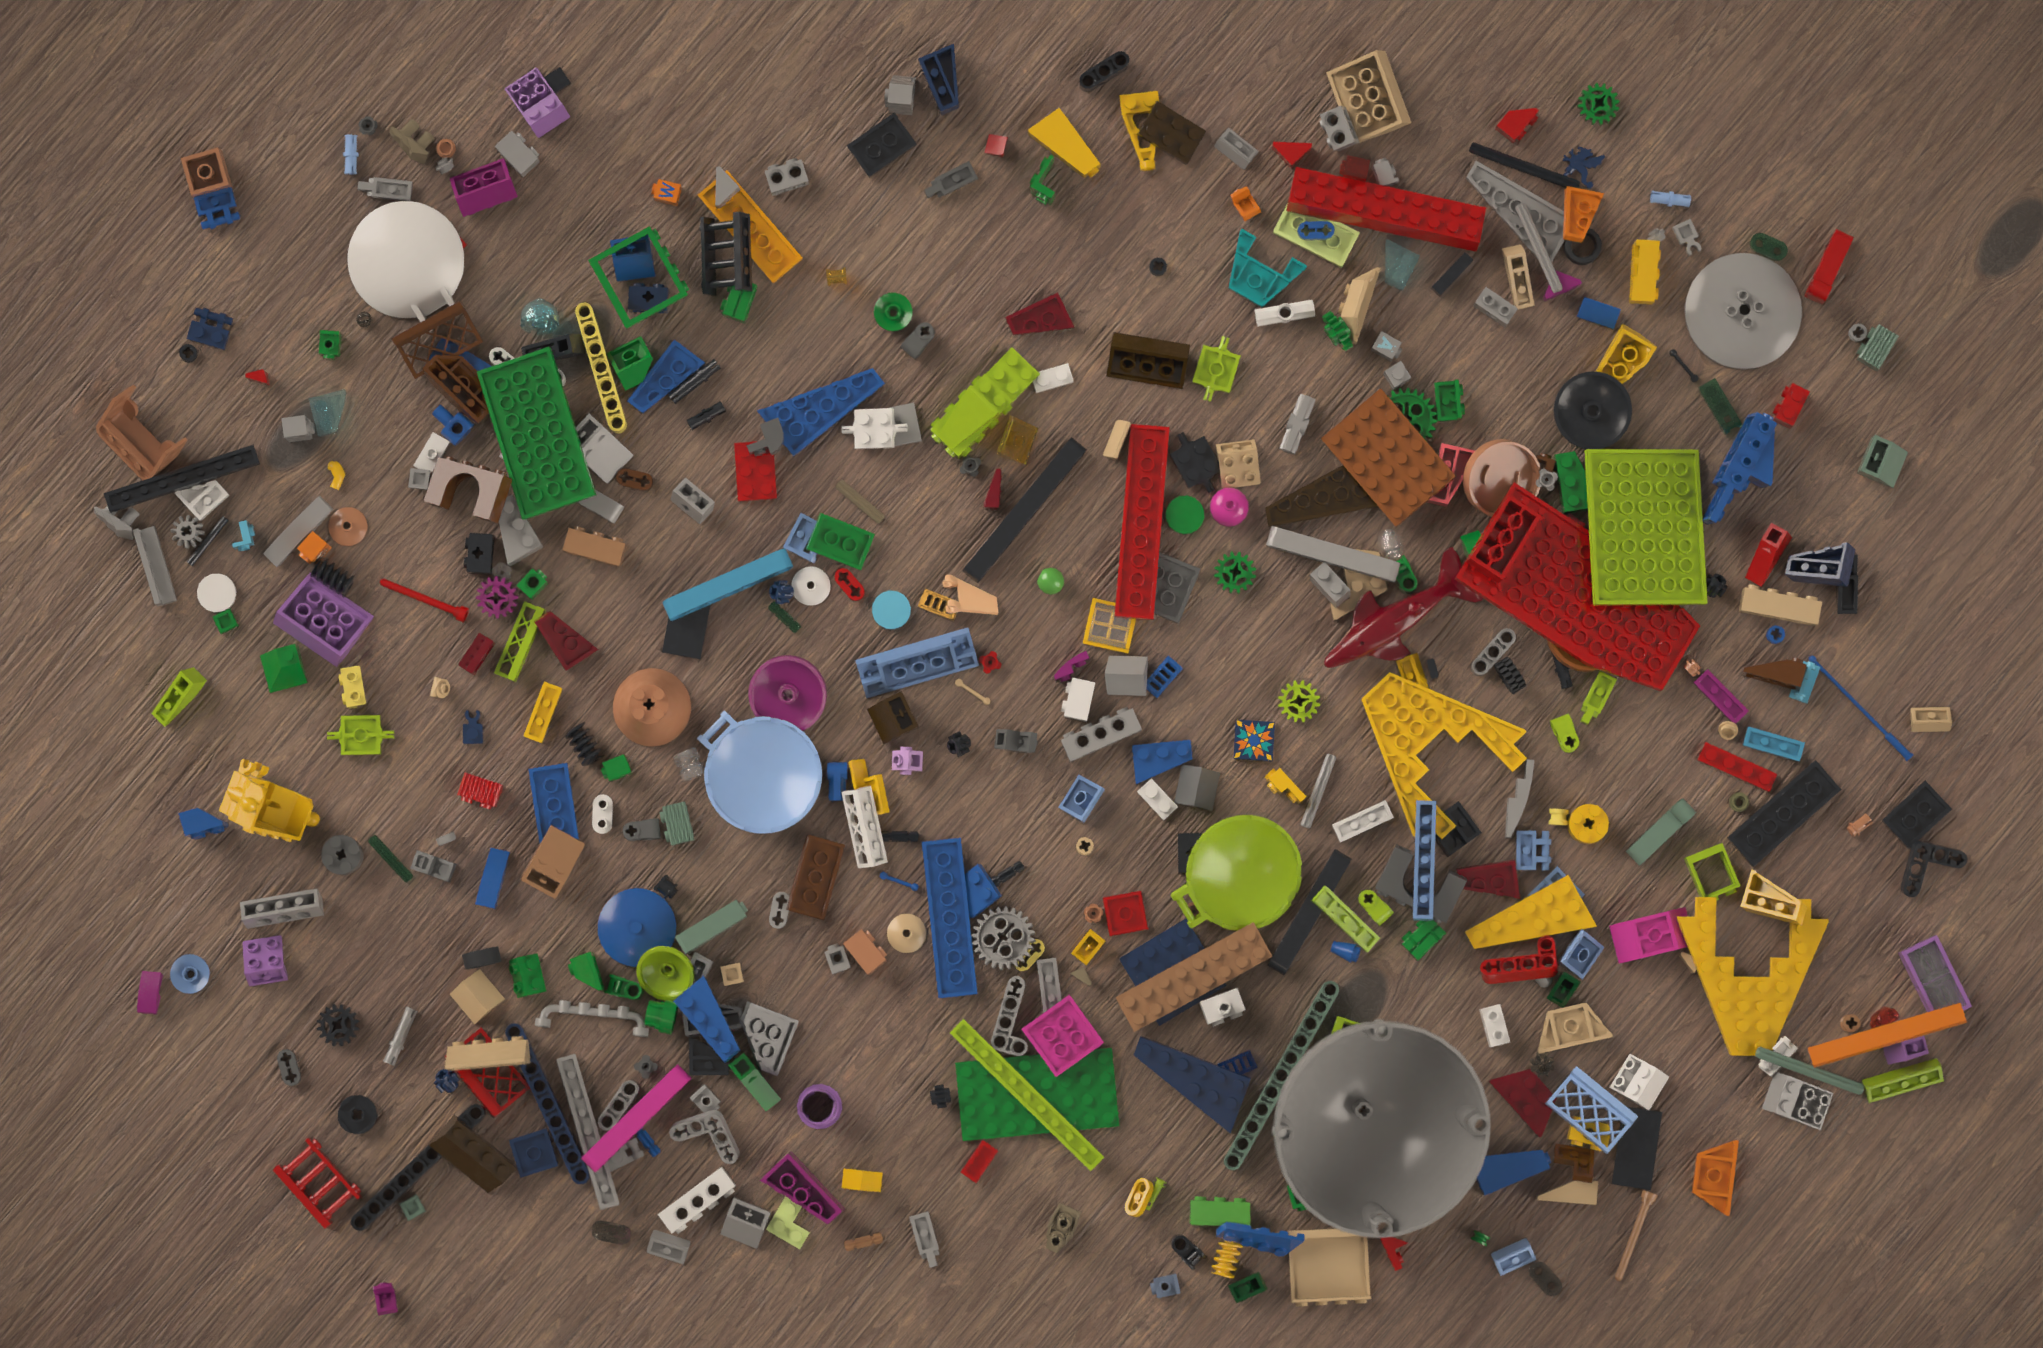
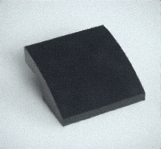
(1463, 832)

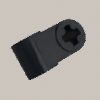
(1188, 1252)

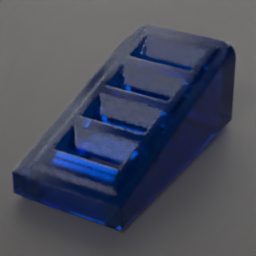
(1232, 1060)

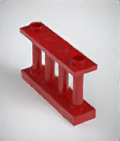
(298, 1187)

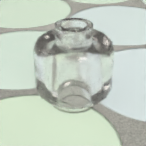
(1391, 544)

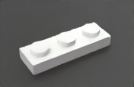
(1362, 821)

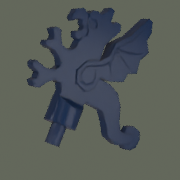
(1578, 163)

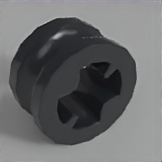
(1156, 272)
(184, 357)

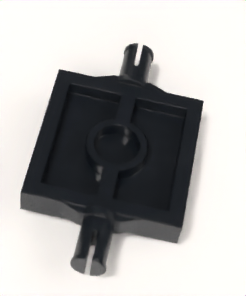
(1195, 462)

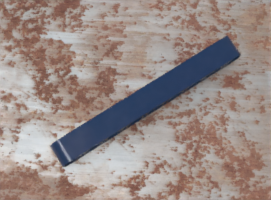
(556, 1110)

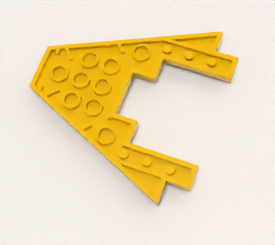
(1410, 718)
(1749, 1008)

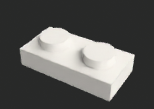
(1053, 378)
(1157, 799)

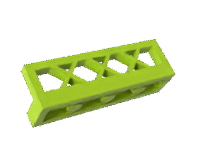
(526, 644)

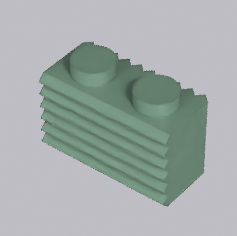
(1877, 347)
(678, 823)

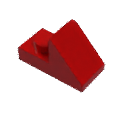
(1390, 1245)

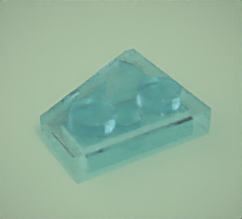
(1398, 264)
(328, 411)

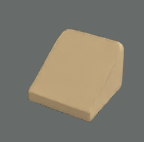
(1687, 959)

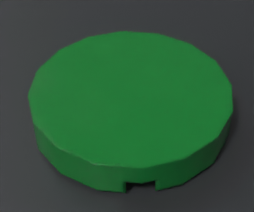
(1185, 514)

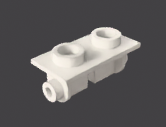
(1783, 1047)

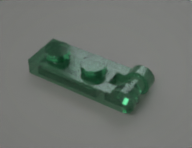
(1719, 405)

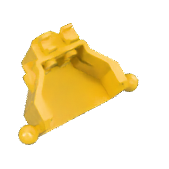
(265, 805)

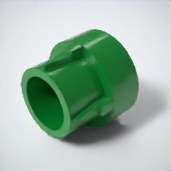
(661, 1016)

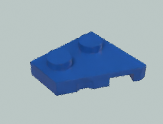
(980, 890)

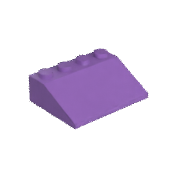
(322, 620)

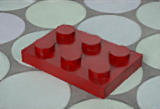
(754, 474)

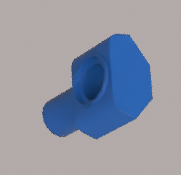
(450, 421)

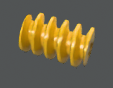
(1226, 1258)

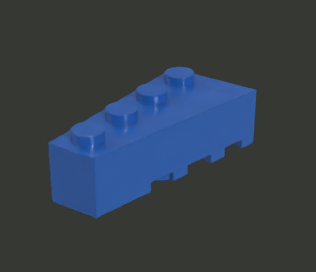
(705, 1014)

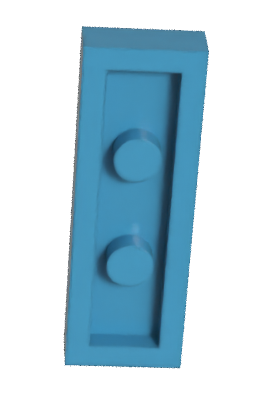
(1773, 744)

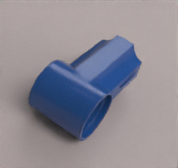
(837, 775)

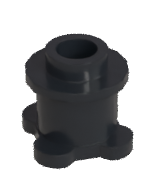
(666, 887)

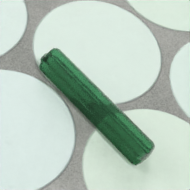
(390, 858)

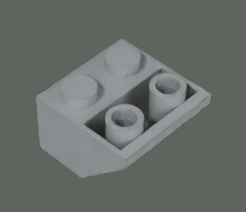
(745, 1222)

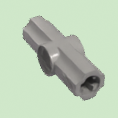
(1297, 424)

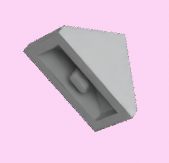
(725, 188)
(700, 965)

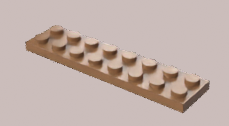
(1193, 977)

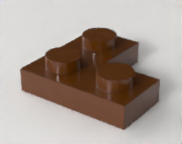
(1580, 1158)

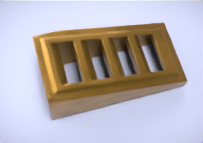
(936, 611)

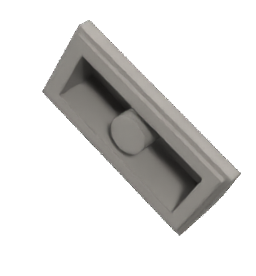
(1236, 148)
(668, 1246)

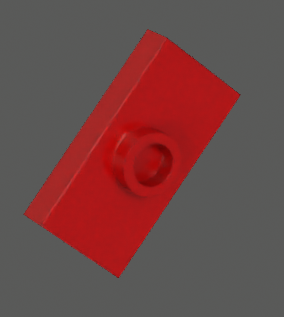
(979, 1161)

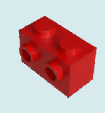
(1791, 405)

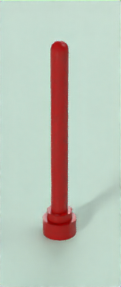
(459, 613)

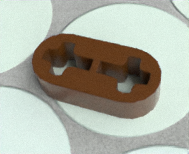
(636, 475)

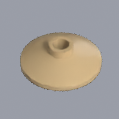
(912, 942)

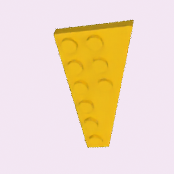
(1546, 912)

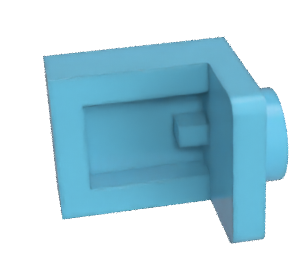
(247, 532)

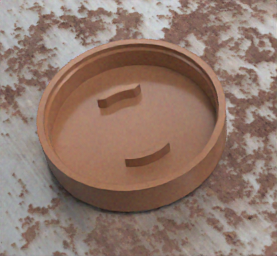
(1494, 470)

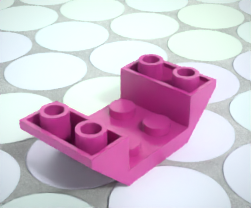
(1648, 935)

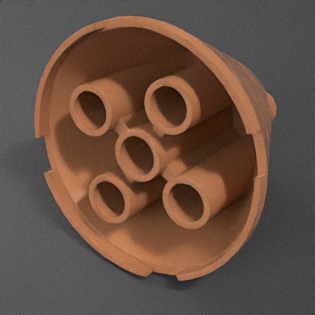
(664, 720)

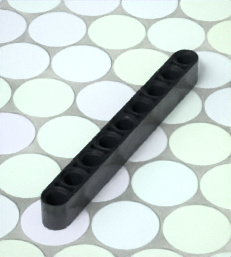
(1024, 510)
(413, 1176)

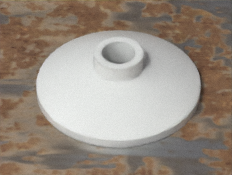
(821, 586)

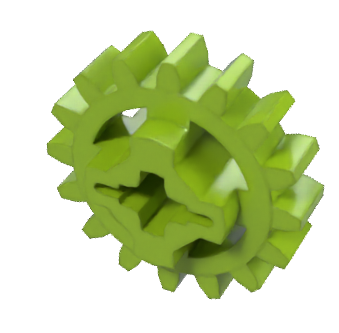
(1297, 693)

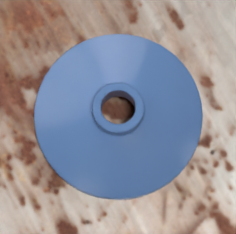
(180, 970)

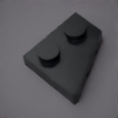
(704, 1060)

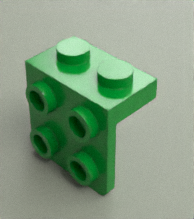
(1041, 192)

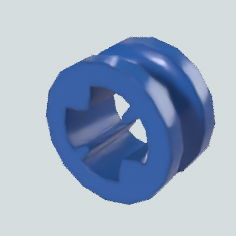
(1770, 637)

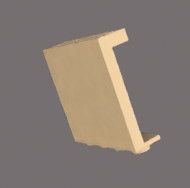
(1329, 1268)

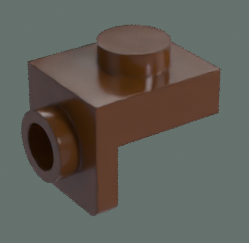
(1549, 463)

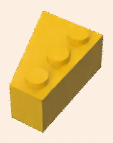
(1644, 272)
(1771, 901)

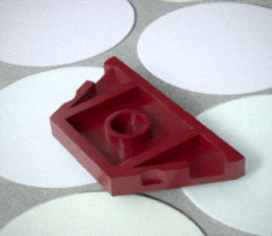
(1527, 1098)

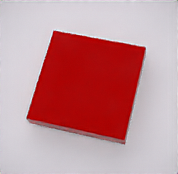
(1125, 913)

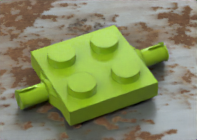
(1216, 369)
(360, 735)

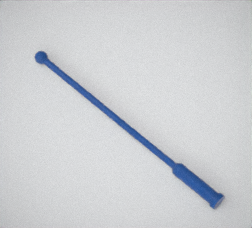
(1888, 736)

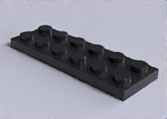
(1784, 813)

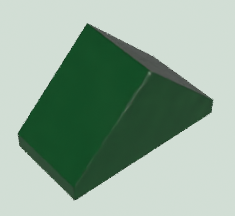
(1563, 989)

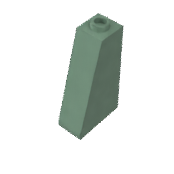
(711, 926)

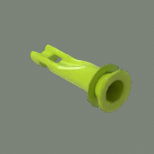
(1157, 1187)

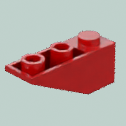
(1767, 554)

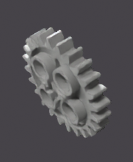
(989, 928)

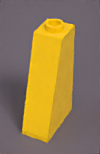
(1065, 143)

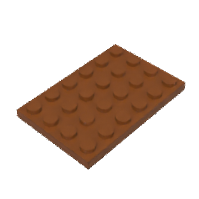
(1388, 457)

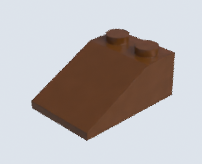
(1782, 673)

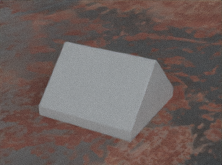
(1126, 675)

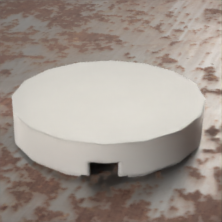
(216, 593)

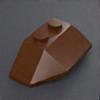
(458, 384)

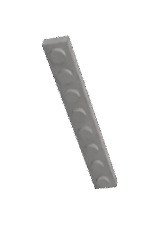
(586, 1128)

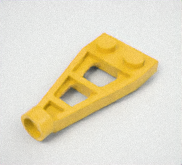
(1138, 104)

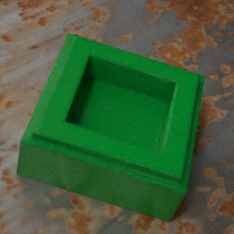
(225, 621)

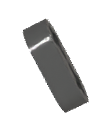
(284, 1068)

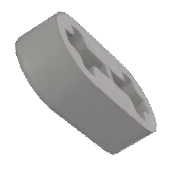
(775, 908)

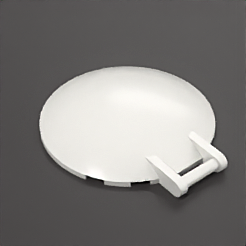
(406, 260)

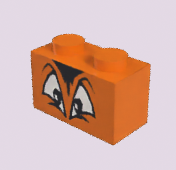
(313, 548)

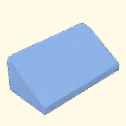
(1513, 1256)

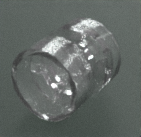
(689, 764)

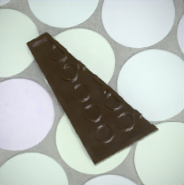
(1324, 497)

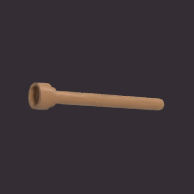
(1647, 1200)

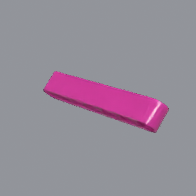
(636, 1118)

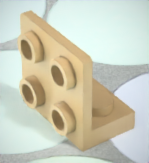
(1238, 464)

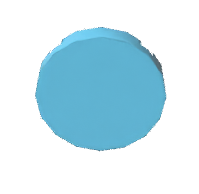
(891, 610)

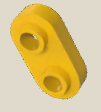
(1139, 1197)

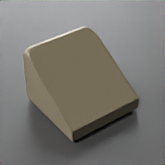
(1082, 975)

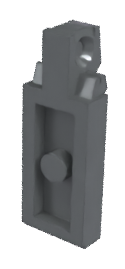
(952, 181)

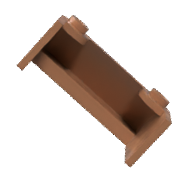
(132, 440)

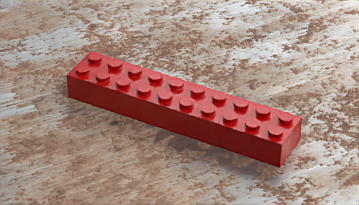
(1386, 209)

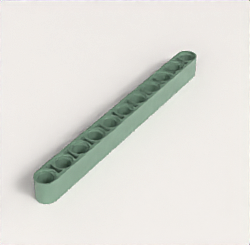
(1281, 1065)

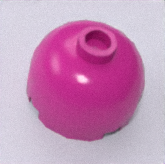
(1229, 507)

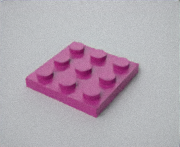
(1062, 1035)

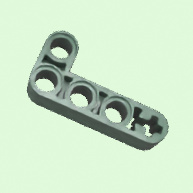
(1661, 831)

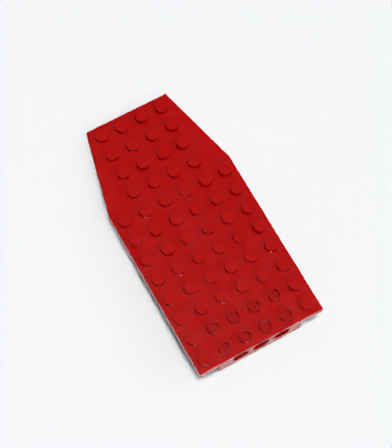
(1539, 573)

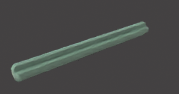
(1809, 1070)

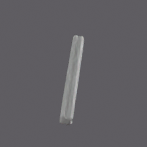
(1539, 247)

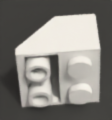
(1639, 1082)

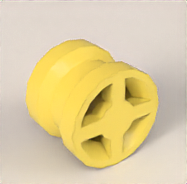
(1558, 817)

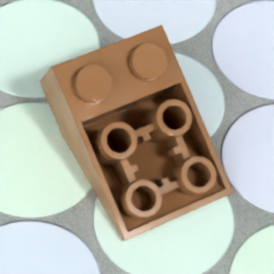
(552, 861)

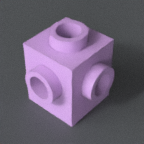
(907, 760)

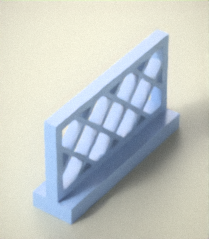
(1603, 1098)

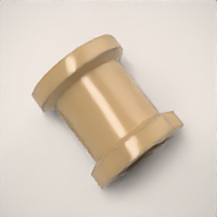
(1082, 851)

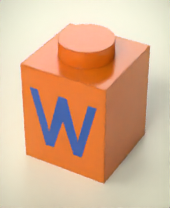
(666, 192)

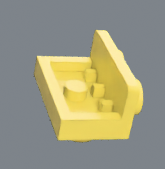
(353, 687)

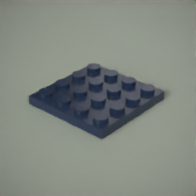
(1162, 953)

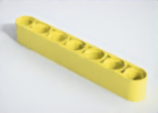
(595, 359)

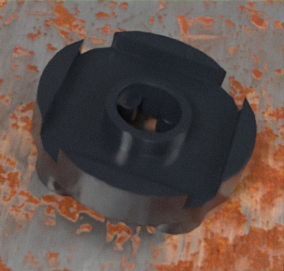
(369, 1114)

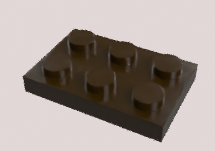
(1171, 132)

